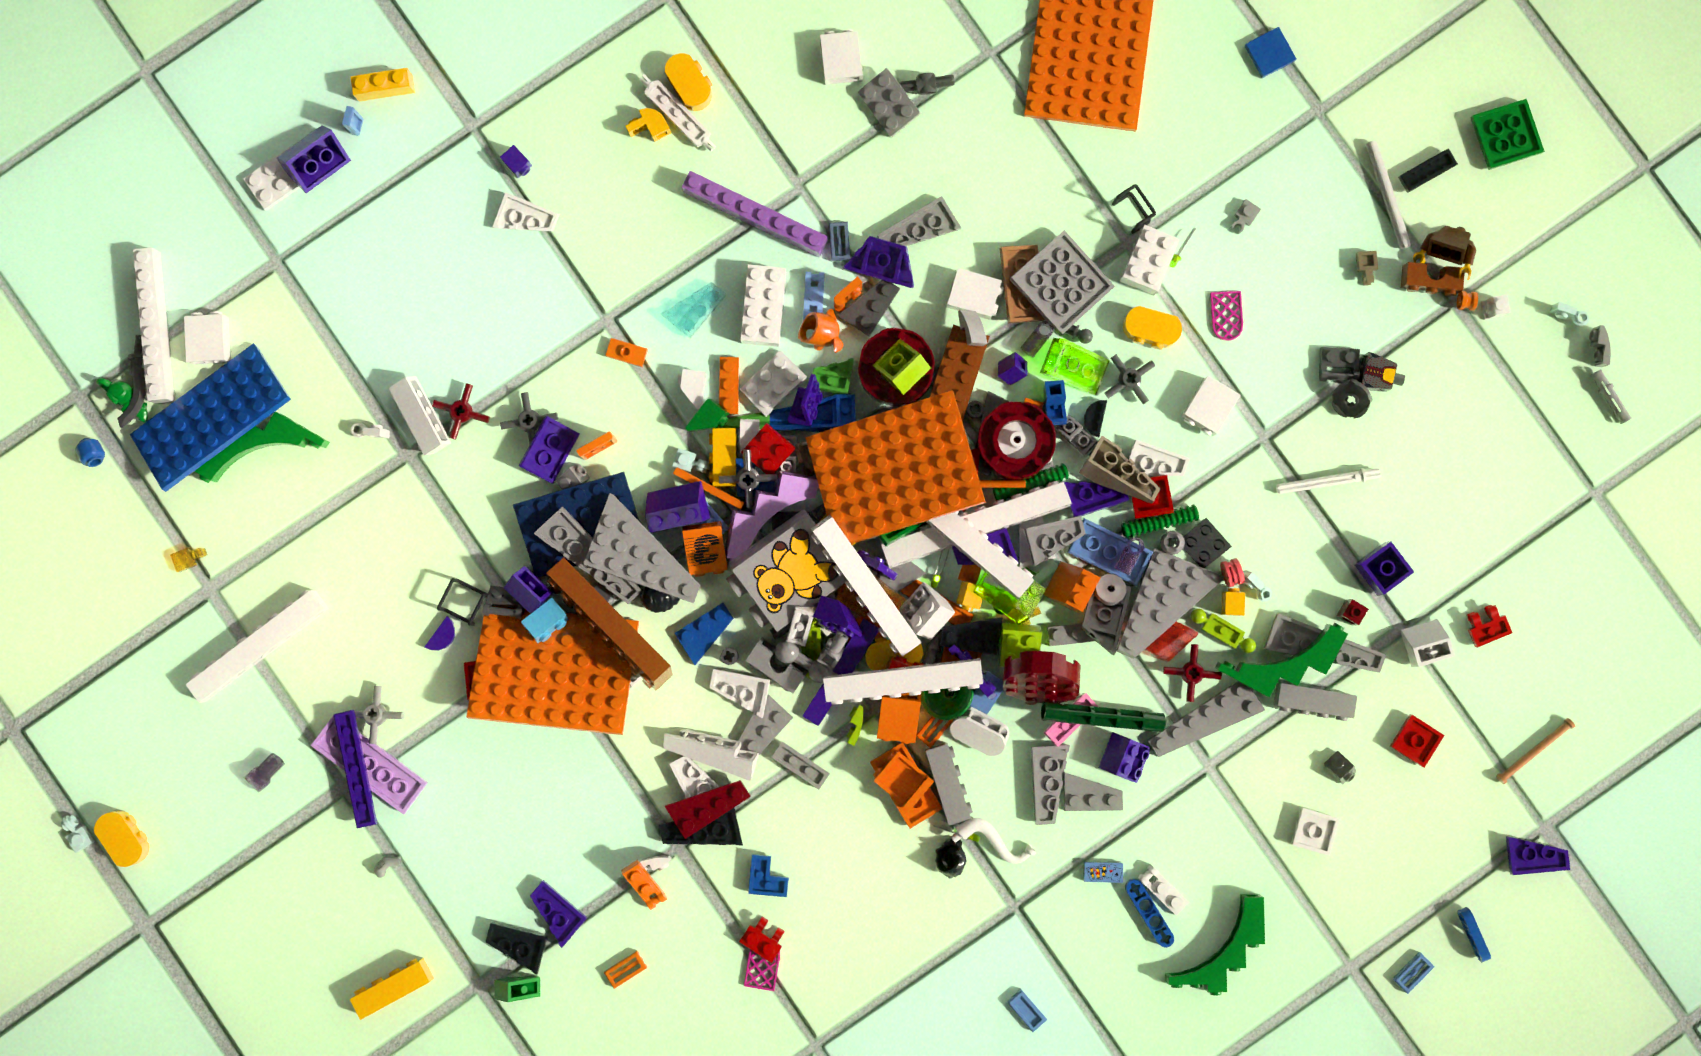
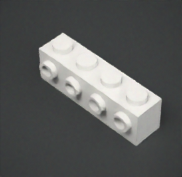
(419, 415)

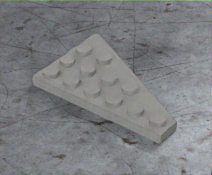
(632, 553)
(1164, 596)

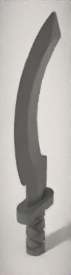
(139, 384)

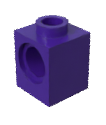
(516, 161)

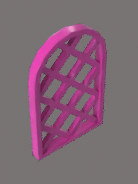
(1213, 294)
(759, 986)

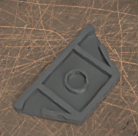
(1105, 621)

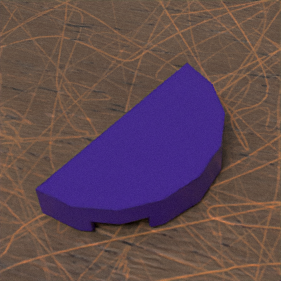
(443, 636)

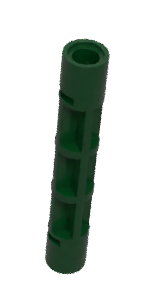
(1103, 716)

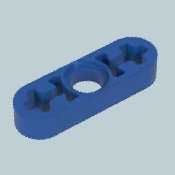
(1474, 934)

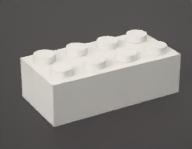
(763, 305)

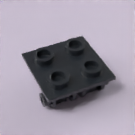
(1205, 543)

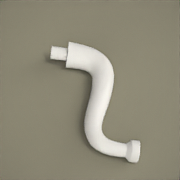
(981, 825)

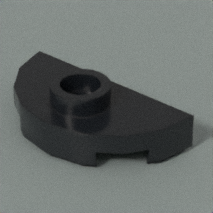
(1094, 417)

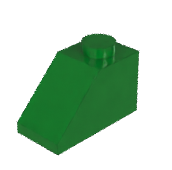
(708, 416)
(516, 988)

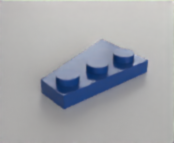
(704, 631)

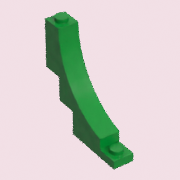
(278, 431)
(1265, 676)

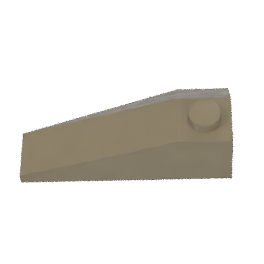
(1113, 470)

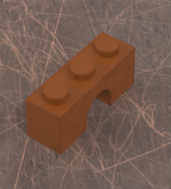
(1415, 278)

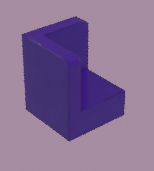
(1012, 368)

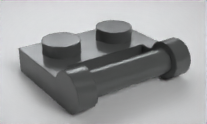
(1339, 358)
(500, 597)

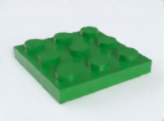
(1507, 134)

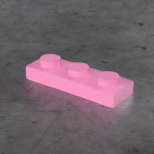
(1058, 731)

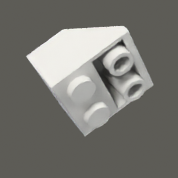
(926, 611)
(1427, 643)

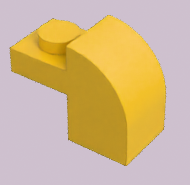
(650, 120)

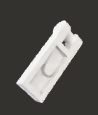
(1164, 890)

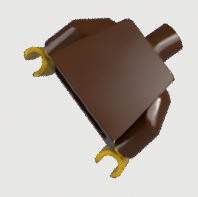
(1449, 245)

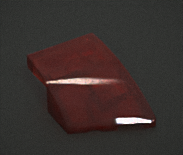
(1171, 642)

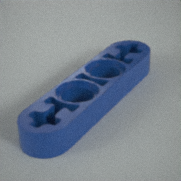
(1150, 912)

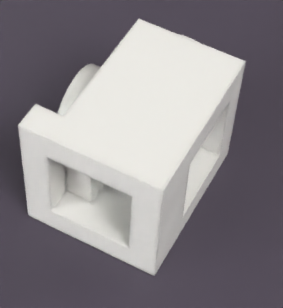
(1496, 307)

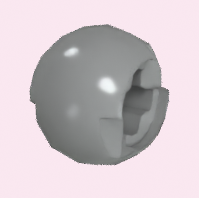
(1172, 550)

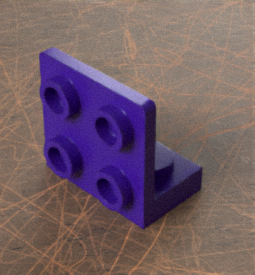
(805, 403)

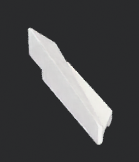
(713, 751)

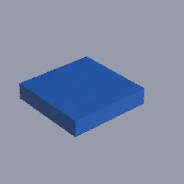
(1270, 52)

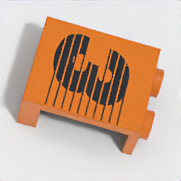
(705, 548)

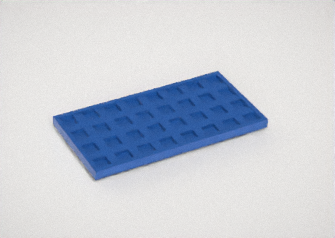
(209, 417)

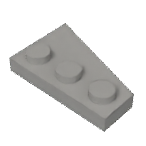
(1052, 537)
(906, 575)
(1090, 796)

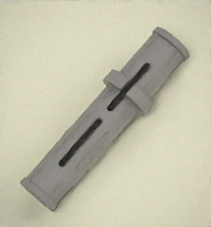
(1598, 377)

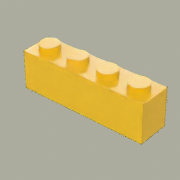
(392, 988)

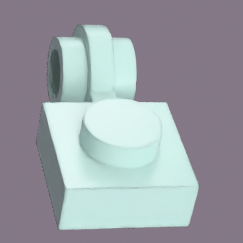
(1566, 311)
(686, 460)
(1253, 581)
(79, 838)

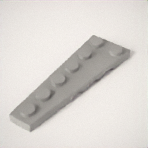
(573, 542)
(1293, 636)
(1219, 712)

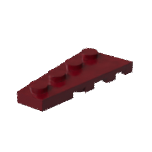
(700, 810)

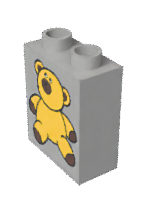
(784, 572)

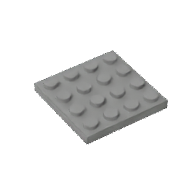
(1062, 282)

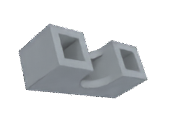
(762, 659)

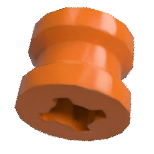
(1467, 300)

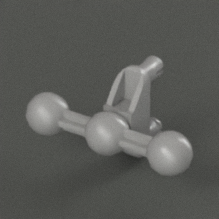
(823, 666)

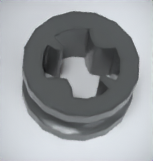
(972, 404)

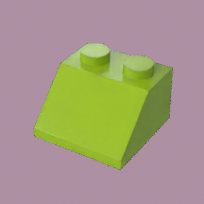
(902, 366)

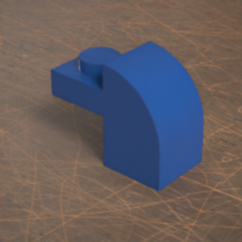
(1054, 401)

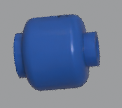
(90, 452)

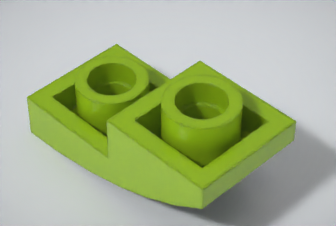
(857, 719)

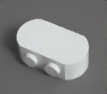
(980, 732)

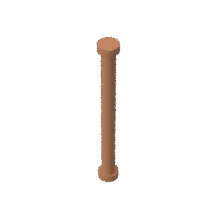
(1568, 724)

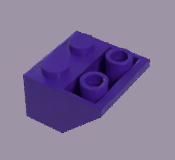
(528, 589)
(836, 617)
(1124, 757)

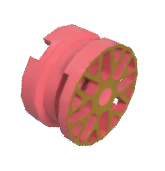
(1232, 572)

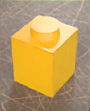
(968, 598)
(1233, 602)

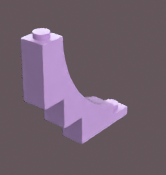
(745, 525)

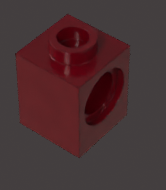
(1352, 612)

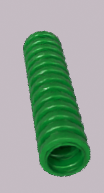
(1040, 479)
(1160, 521)

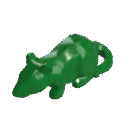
(121, 394)

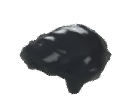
(657, 601)
(950, 858)

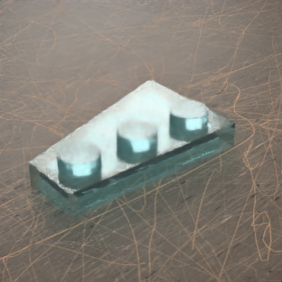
(695, 309)

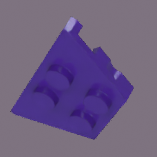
(883, 261)

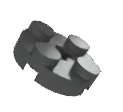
(1358, 391)

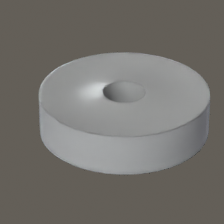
(1107, 597)

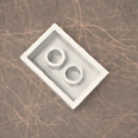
(1149, 260)

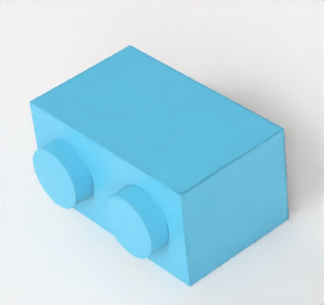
(545, 621)

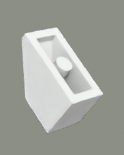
(693, 386)

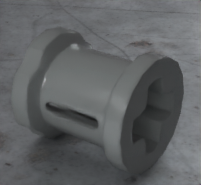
(727, 661)

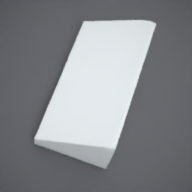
(801, 625)

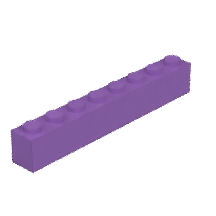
(754, 214)

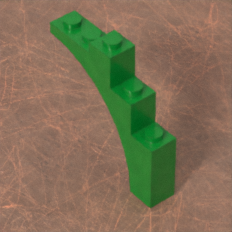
(1247, 931)

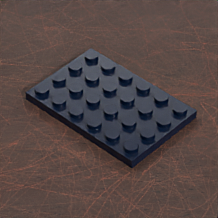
(585, 505)

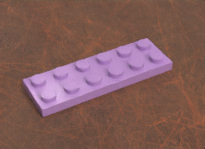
(386, 774)

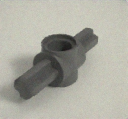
(927, 83)

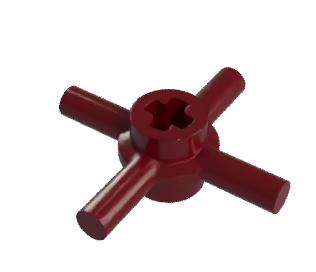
(459, 405)
(1184, 673)

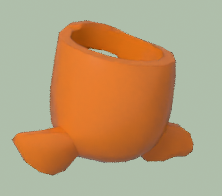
(825, 330)

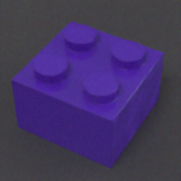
(1384, 568)

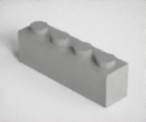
(1315, 700)
(948, 783)

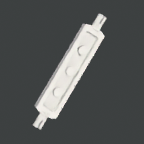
(677, 113)

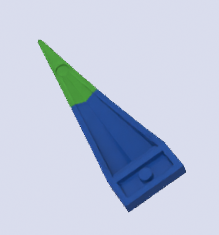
(831, 413)

